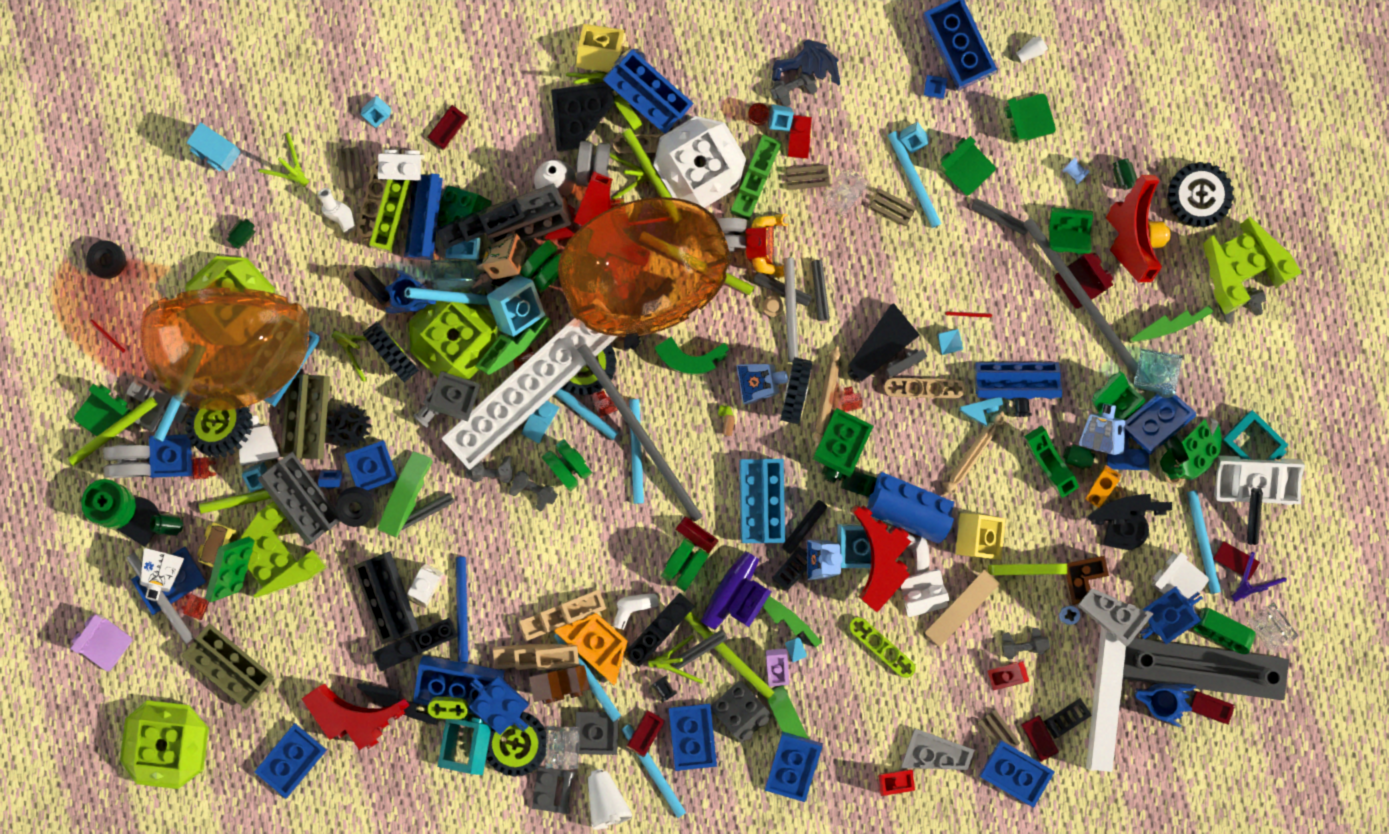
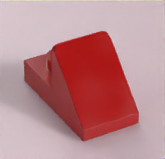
(800, 137)
(563, 233)
(1008, 675)
(896, 782)

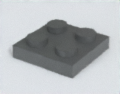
(912, 358)
(454, 396)
(597, 733)

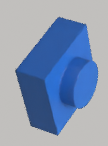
(935, 87)
(330, 478)

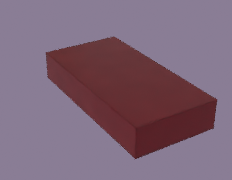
(447, 127)
(697, 534)
(1235, 559)
(1212, 707)
(645, 733)
(1039, 738)

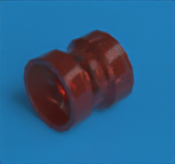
(758, 111)

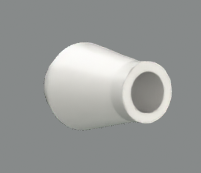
(1032, 49)

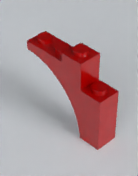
(595, 200)
(1131, 222)
(885, 546)
(341, 718)

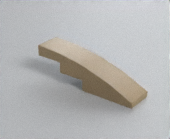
(962, 608)
(562, 615)
(536, 656)

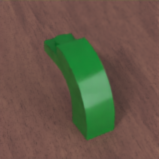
(689, 365)
(1050, 462)

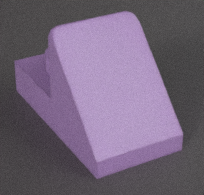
(777, 667)

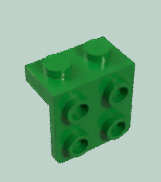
(1029, 118)
(966, 166)
(459, 203)
(1070, 230)
(1120, 394)
(101, 410)

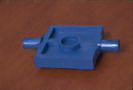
(1171, 615)
(499, 705)

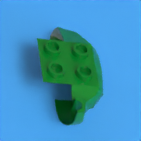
(1202, 449)

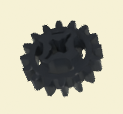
(337, 430)

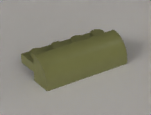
(305, 417)
(227, 666)

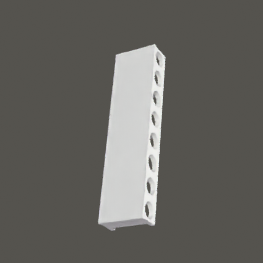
(1106, 703)

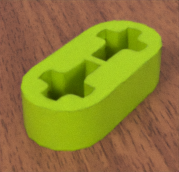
(627, 112)
(448, 708)

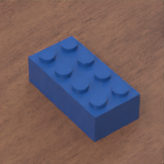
(959, 43)

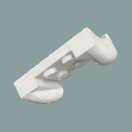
(1277, 479)

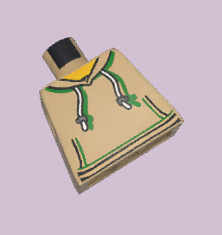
(503, 257)

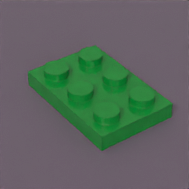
(843, 442)
(229, 569)

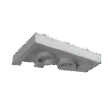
(1116, 617)
(934, 752)

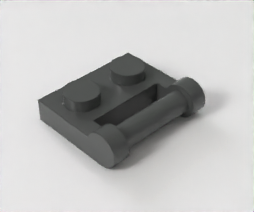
(546, 789)

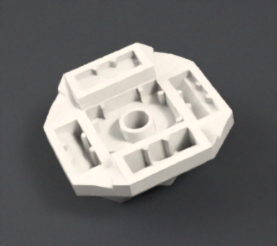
(706, 139)

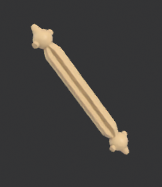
(827, 395)
(973, 453)

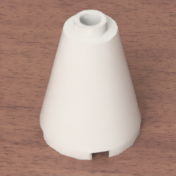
(555, 172)
(606, 801)

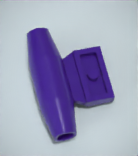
(737, 594)

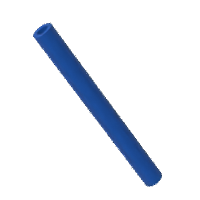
(462, 623)

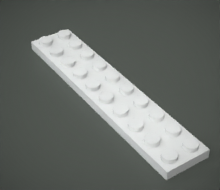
(524, 392)

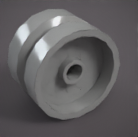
(587, 162)
(732, 229)
(126, 459)

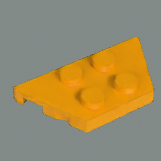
(596, 644)

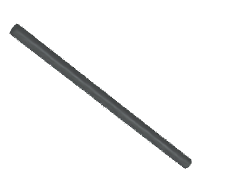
(1082, 296)
(639, 432)

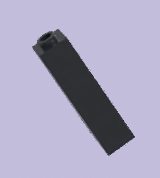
(884, 342)

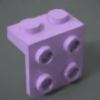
(101, 642)

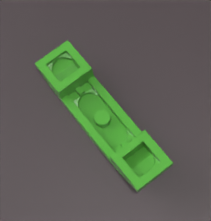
(785, 713)

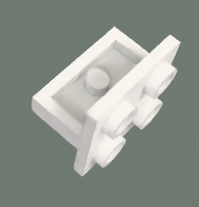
(924, 593)

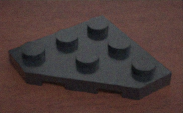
(578, 112)

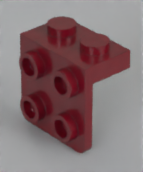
(1089, 275)

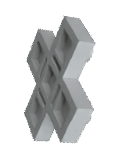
(142, 390)

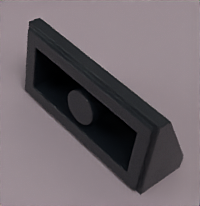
(372, 284)

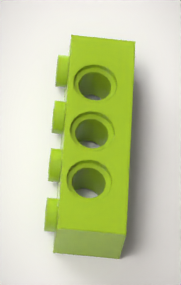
(390, 214)

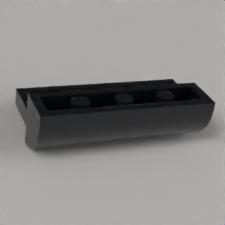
(386, 597)

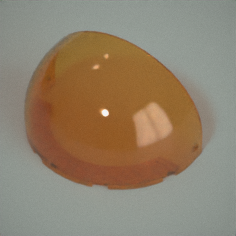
(644, 266)
(224, 345)

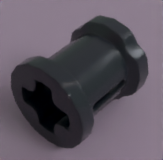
(1022, 407)
(664, 689)

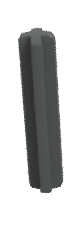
(999, 216)
(779, 287)
(820, 290)
(429, 509)
(701, 648)

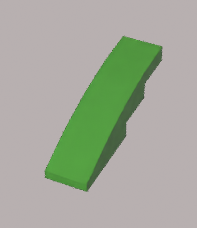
(756, 177)
(1165, 327)
(508, 348)
(404, 494)
(780, 612)

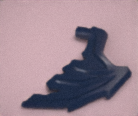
(814, 59)

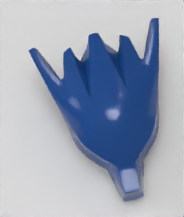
(398, 300)
(1166, 700)

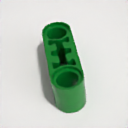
(1225, 631)

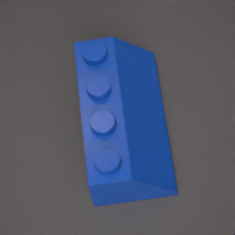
(450, 679)

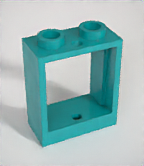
(1251, 416)
(478, 746)

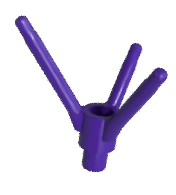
(1245, 587)

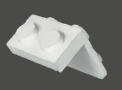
(400, 166)
(1181, 574)

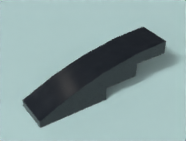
(480, 222)
(390, 696)

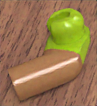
(728, 420)

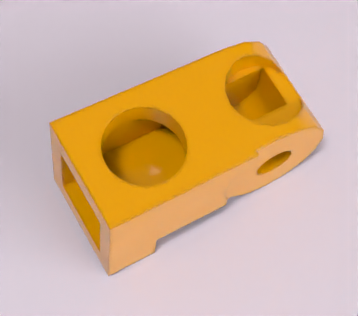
(1103, 486)

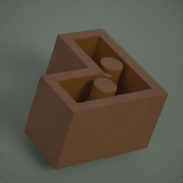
(1080, 573)
(554, 685)

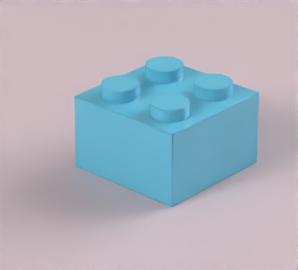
(217, 149)
(515, 305)
(854, 546)

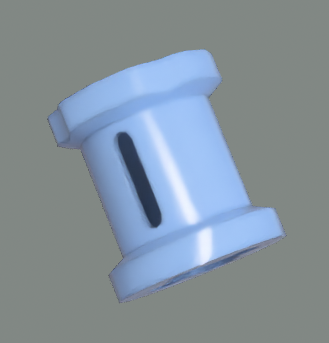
(1076, 171)
(1075, 618)

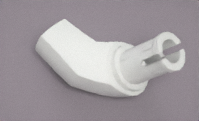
(337, 211)
(920, 552)
(630, 604)

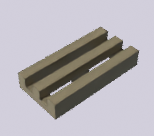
(349, 166)
(808, 177)
(877, 199)
(988, 717)

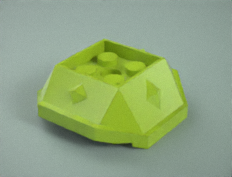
(230, 273)
(459, 357)
(185, 739)

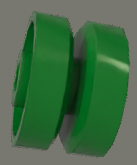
(543, 265)
(569, 463)
(108, 504)
(681, 563)

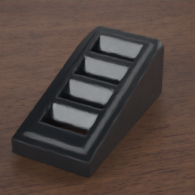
(780, 580)
(1055, 732)

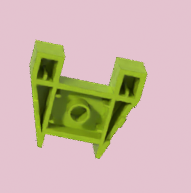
(1244, 259)
(271, 560)

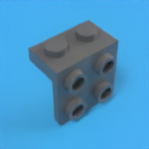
(741, 711)

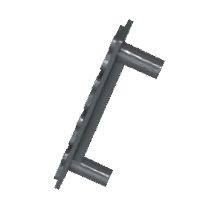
(1206, 668)

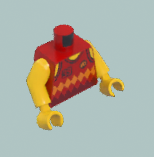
(761, 244)

